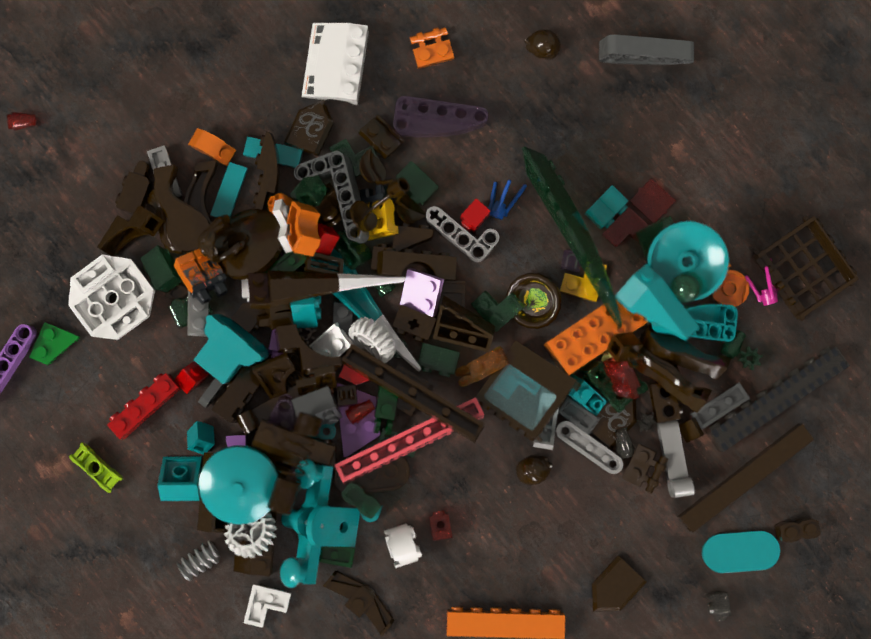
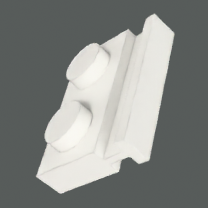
(332, 342)

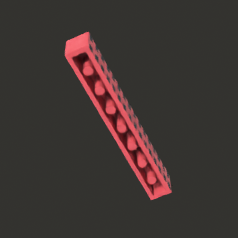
(400, 445)

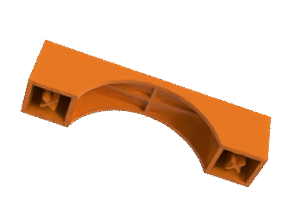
(590, 337)

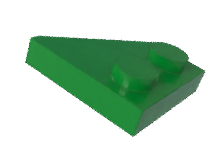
(51, 343)

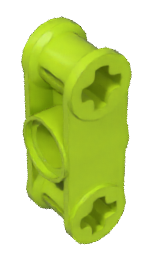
(86, 457)

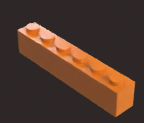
(505, 623)

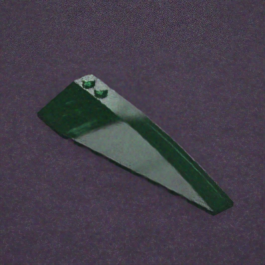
(570, 224)

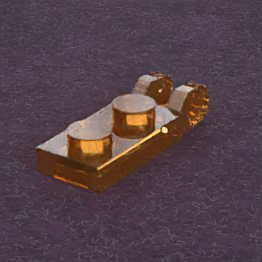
(482, 366)

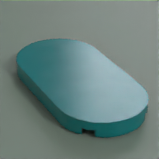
(741, 551)

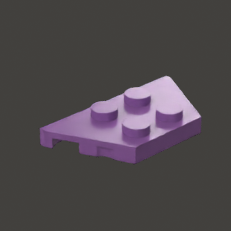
(357, 435)

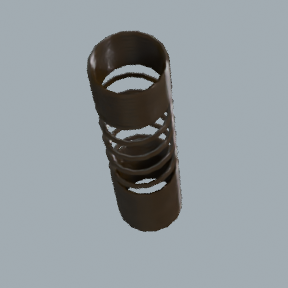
(286, 489)

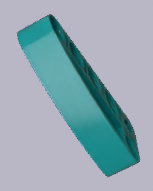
(715, 321)

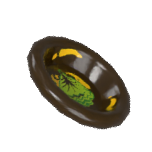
(540, 300)

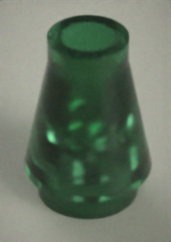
(732, 348)

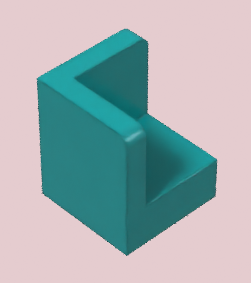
(200, 437)

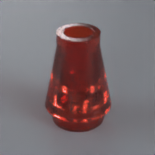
(20, 120)
(359, 411)

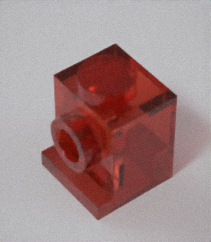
(440, 533)

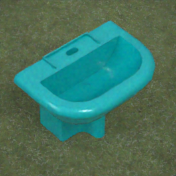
(228, 348)

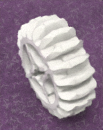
(372, 339)
(241, 532)

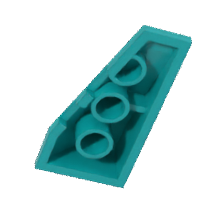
(652, 298)

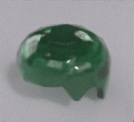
(687, 286)

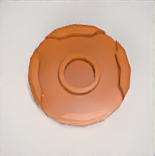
(733, 289)

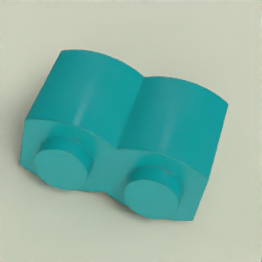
(606, 207)

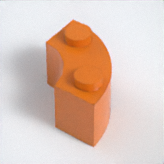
(303, 228)

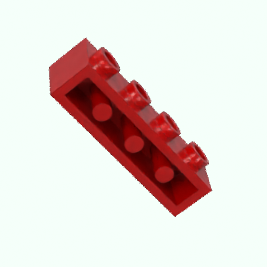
(140, 409)

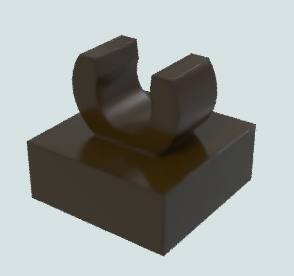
(347, 395)

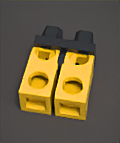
(384, 212)

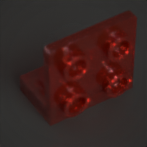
(622, 377)

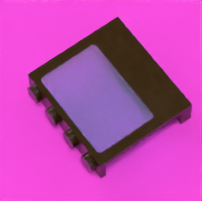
(526, 391)

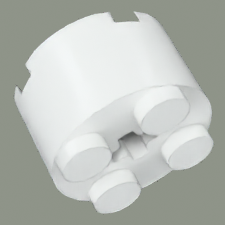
(401, 545)

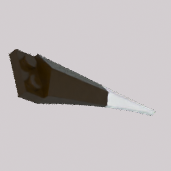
(284, 287)

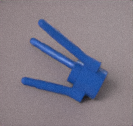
(498, 209)

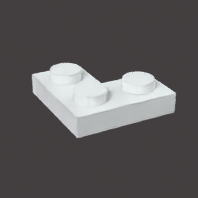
(281, 213)
(261, 600)

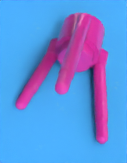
(768, 295)

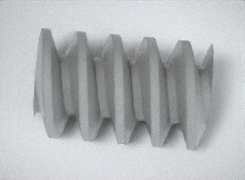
(199, 561)

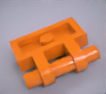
(433, 53)

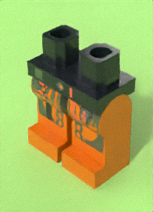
(201, 276)

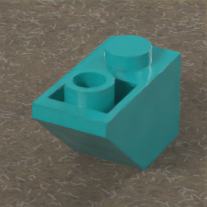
(587, 397)

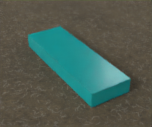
(287, 155)
(229, 190)

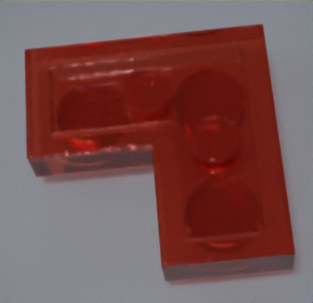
(625, 225)

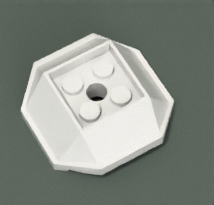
(91, 294)

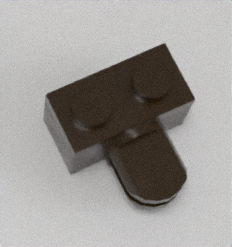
(329, 208)

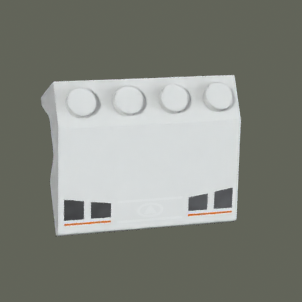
(335, 61)

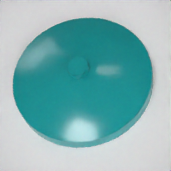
(693, 249)
(237, 484)

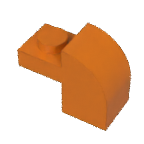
(212, 146)

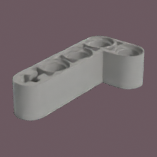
(460, 231)
(676, 472)

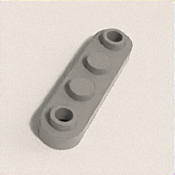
(589, 447)

